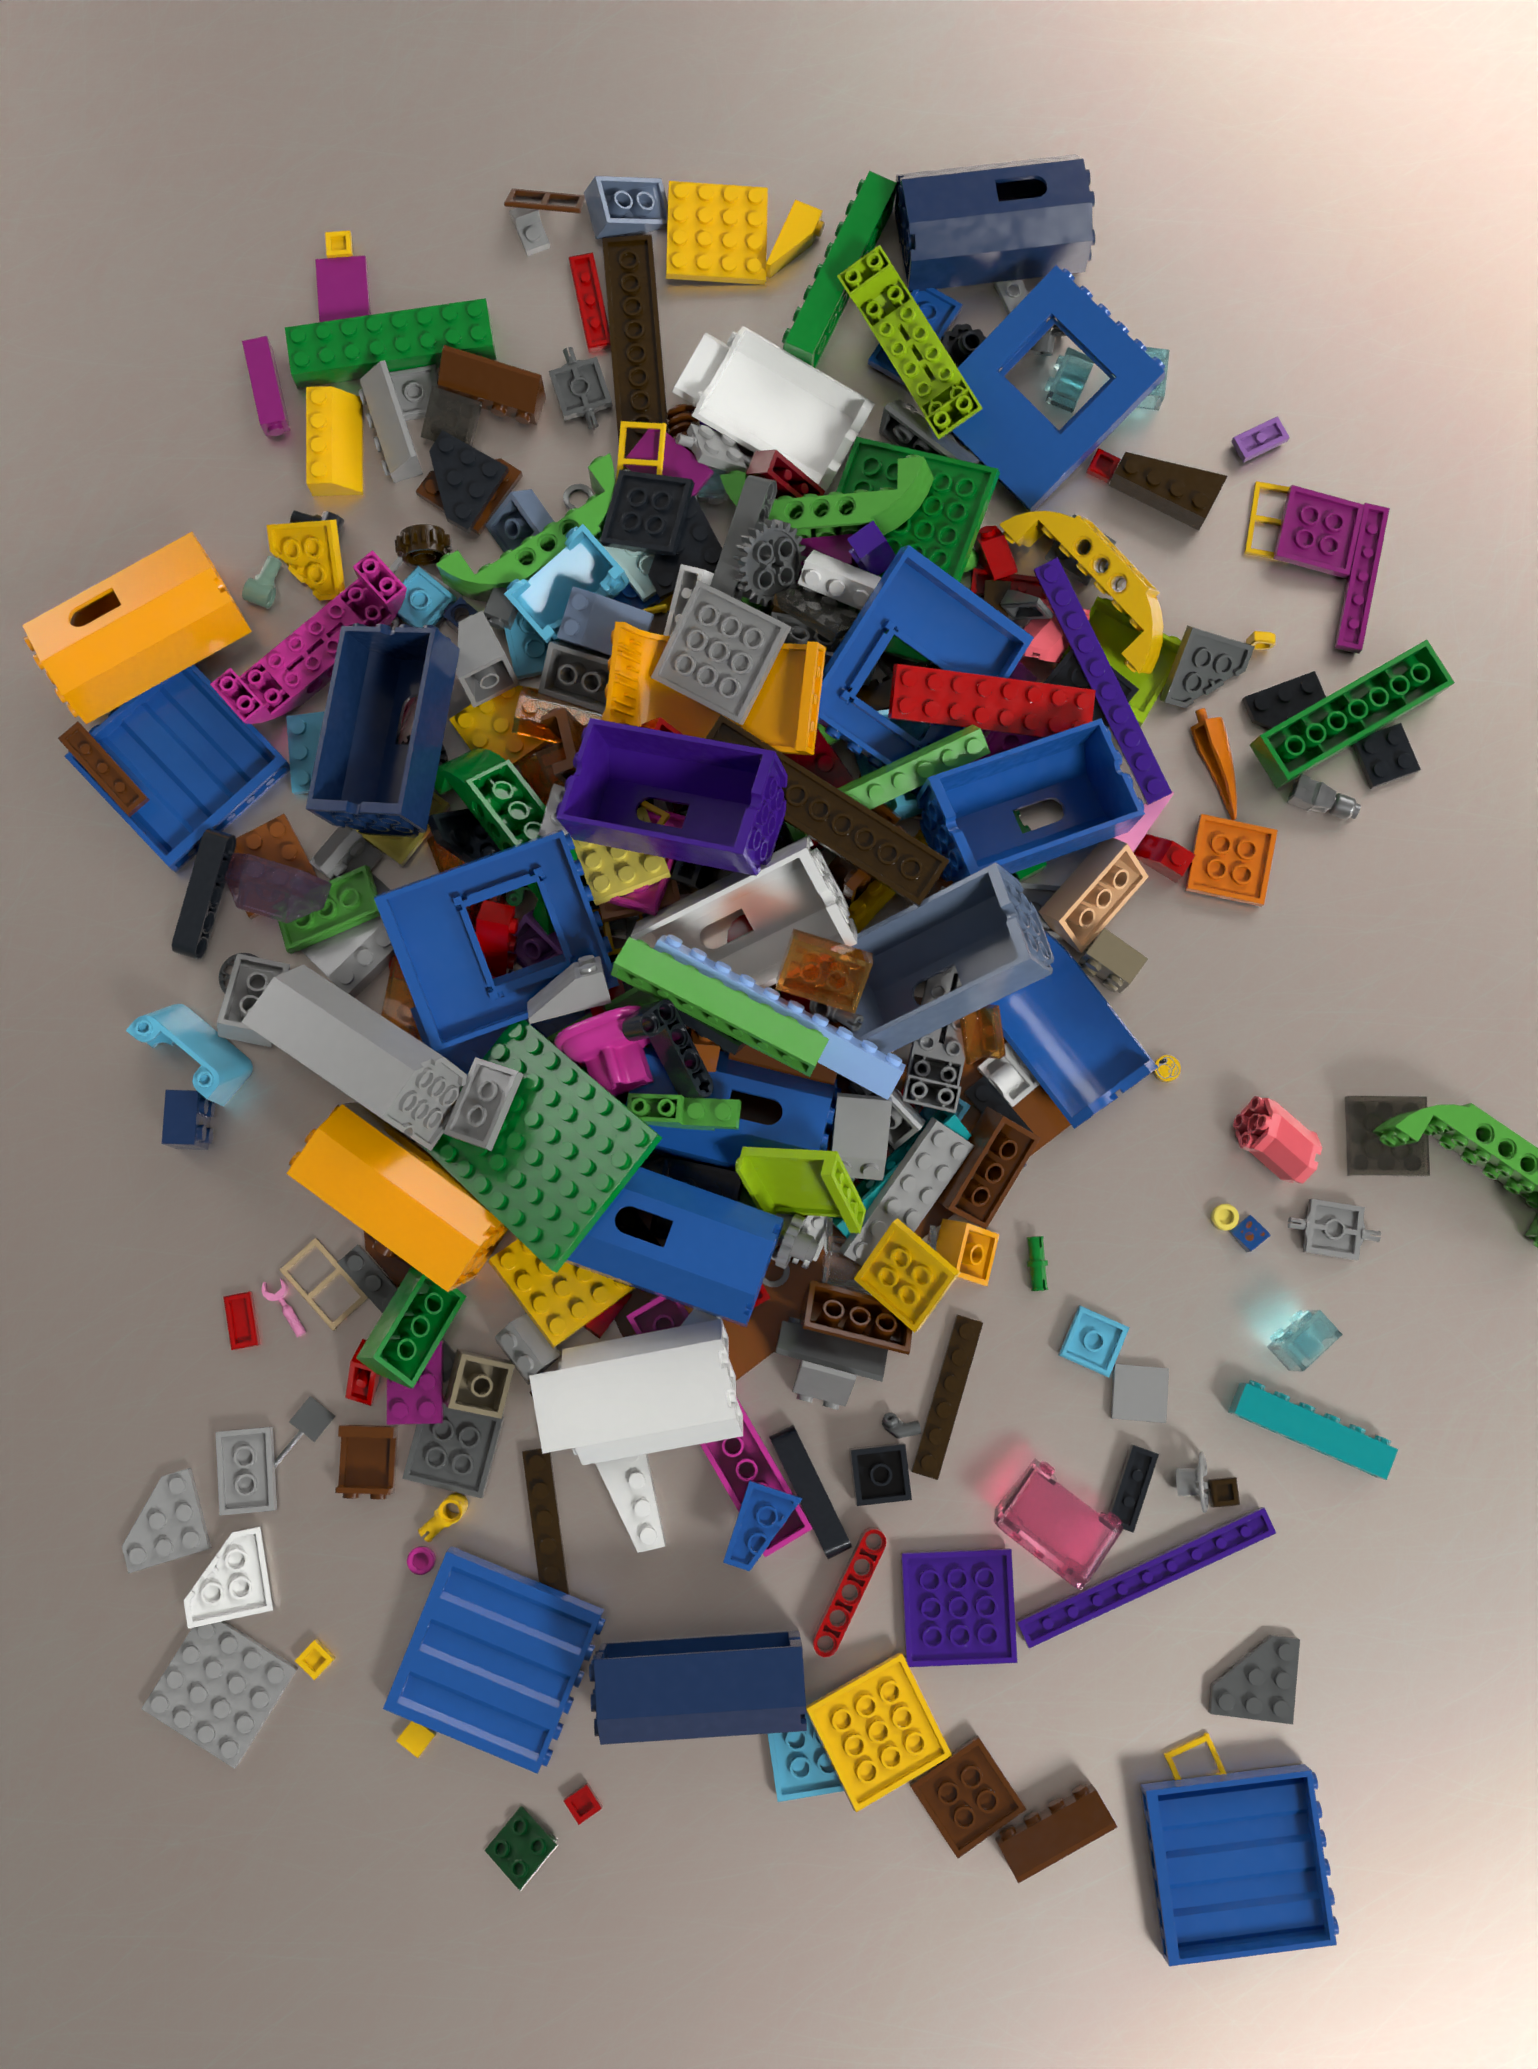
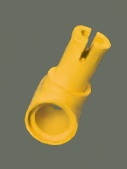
(443, 1516)

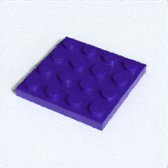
(959, 1607)

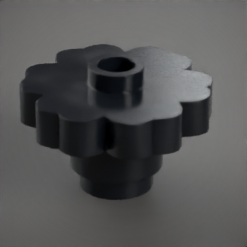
(961, 342)

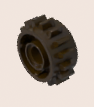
(422, 544)

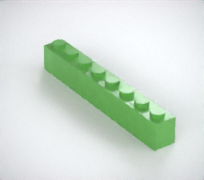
(912, 770)
(719, 1006)

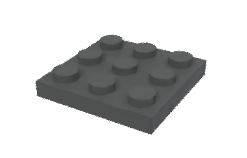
(454, 1452)

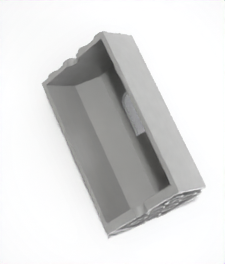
(359, 1052)

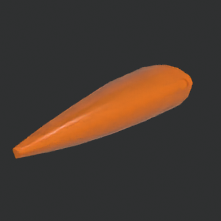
(1215, 751)

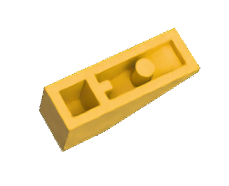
(796, 236)

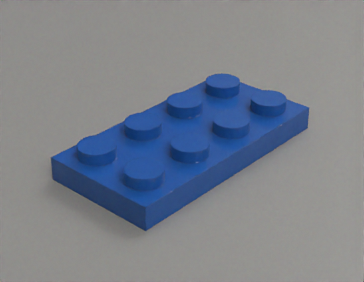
(940, 313)

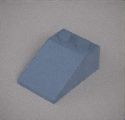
(626, 205)
(592, 618)

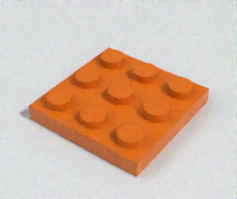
(1231, 860)

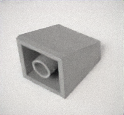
(482, 661)

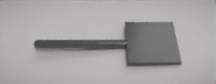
(309, 1420)

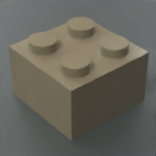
(1112, 961)
(479, 1384)

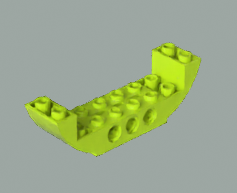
(910, 342)

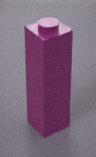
(266, 386)

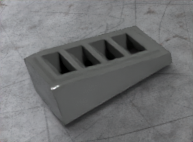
(1024, 606)

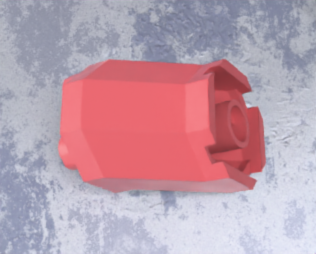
(1048, 636)
(1277, 1140)

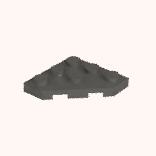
(1203, 665)
(1260, 1683)

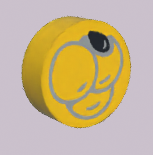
(1168, 1068)

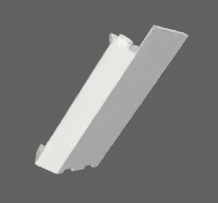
(773, 402)
(639, 1394)

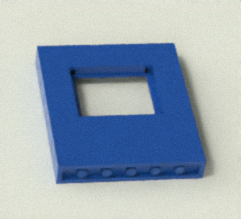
(1011, 430)
(935, 619)
(442, 950)

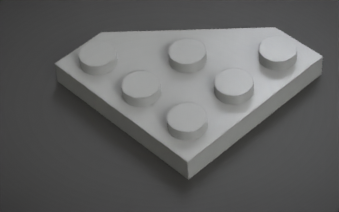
(168, 1524)

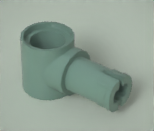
(261, 588)

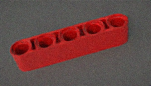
(846, 1605)

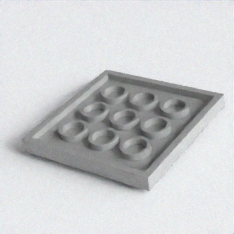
(720, 652)
(220, 1690)

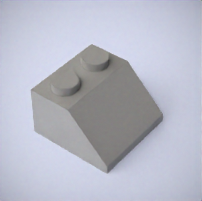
(904, 1120)
(526, 1347)

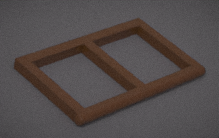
(546, 198)

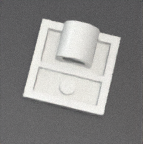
(1009, 1076)

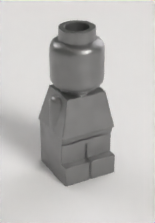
(1319, 797)

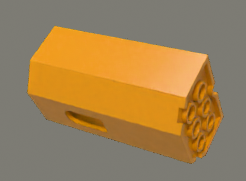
(135, 629)
(397, 1195)

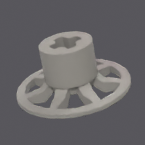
(1191, 1482)

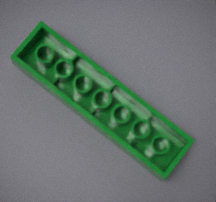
(827, 295)
(404, 339)
(1351, 713)

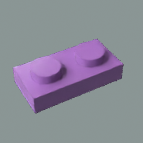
(1260, 439)

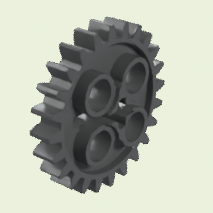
(768, 561)

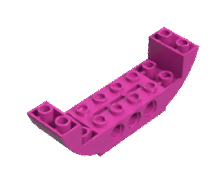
(307, 656)

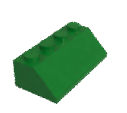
(410, 1329)

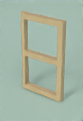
(309, 1297)

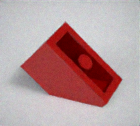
(994, 553)
(1164, 856)
(361, 1380)

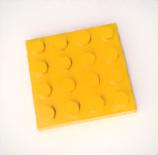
(716, 233)
(553, 1300)
(877, 1731)

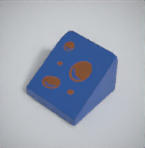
(1249, 1233)

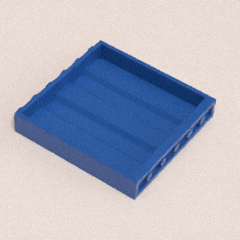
(188, 759)
(495, 1660)
(1239, 1864)

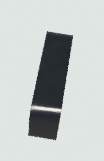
(673, 1046)

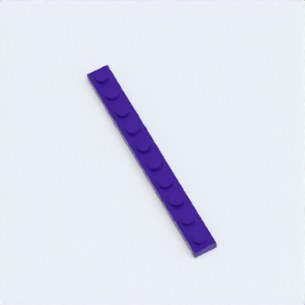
(1103, 680)
(1145, 1577)

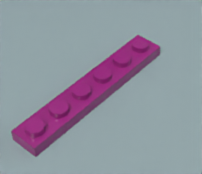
(1362, 579)

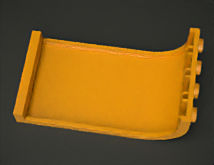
(781, 715)

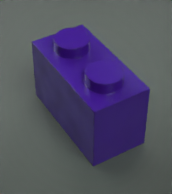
(871, 549)

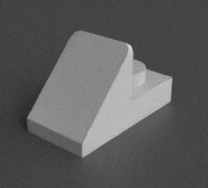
(530, 230)

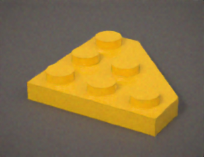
(311, 553)

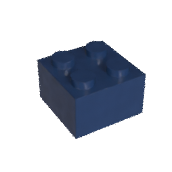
(187, 1120)

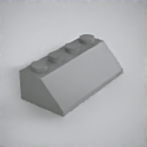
(390, 424)

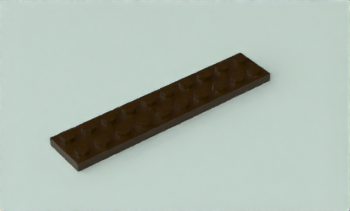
(634, 334)
(848, 826)

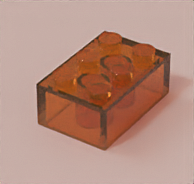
(824, 971)

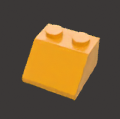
(968, 1250)

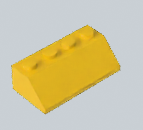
(334, 442)

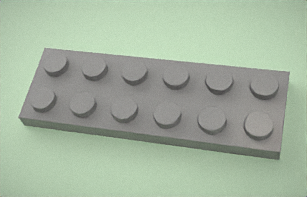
(911, 1187)

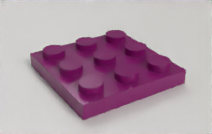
(1318, 531)

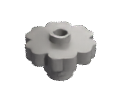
(796, 1243)

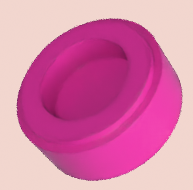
(421, 1560)

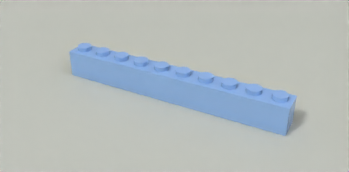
(843, 1053)

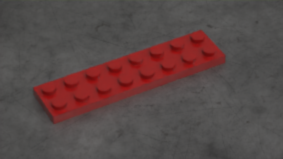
(987, 702)

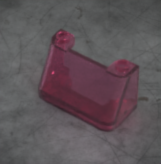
(1056, 1525)

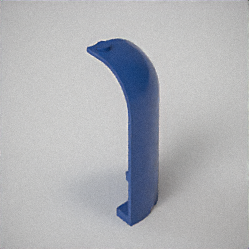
(1072, 1039)

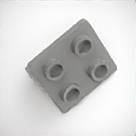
(343, 853)

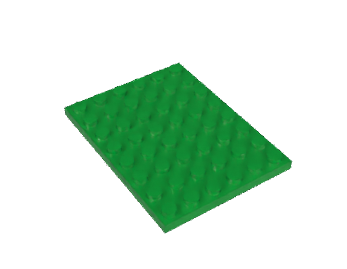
(943, 524)
(557, 1153)

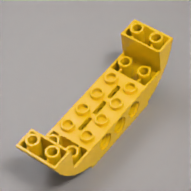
(1136, 599)

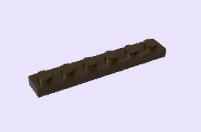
(947, 1397)
(545, 1519)

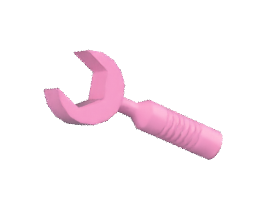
(287, 1310)

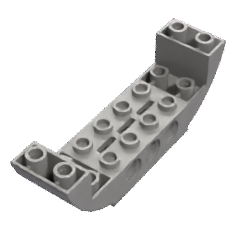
(938, 1057)

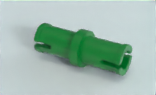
(1037, 1263)

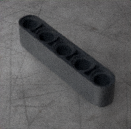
(203, 894)
(810, 1489)

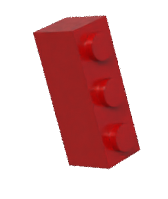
(496, 937)

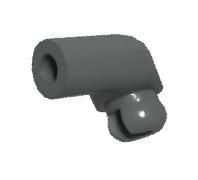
(898, 1428)

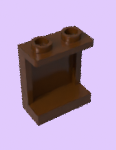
(570, 730)
(367, 1461)

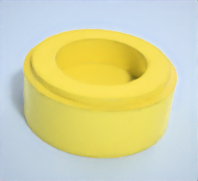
(1224, 1217)

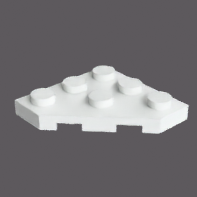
(232, 1583)

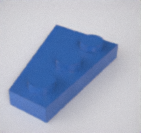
(758, 1521)

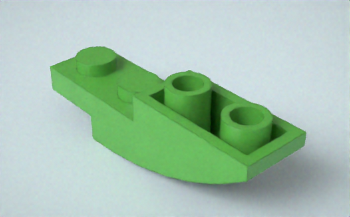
(685, 1113)

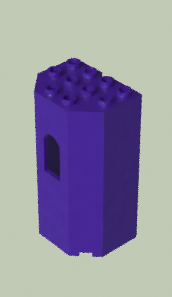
(729, 791)

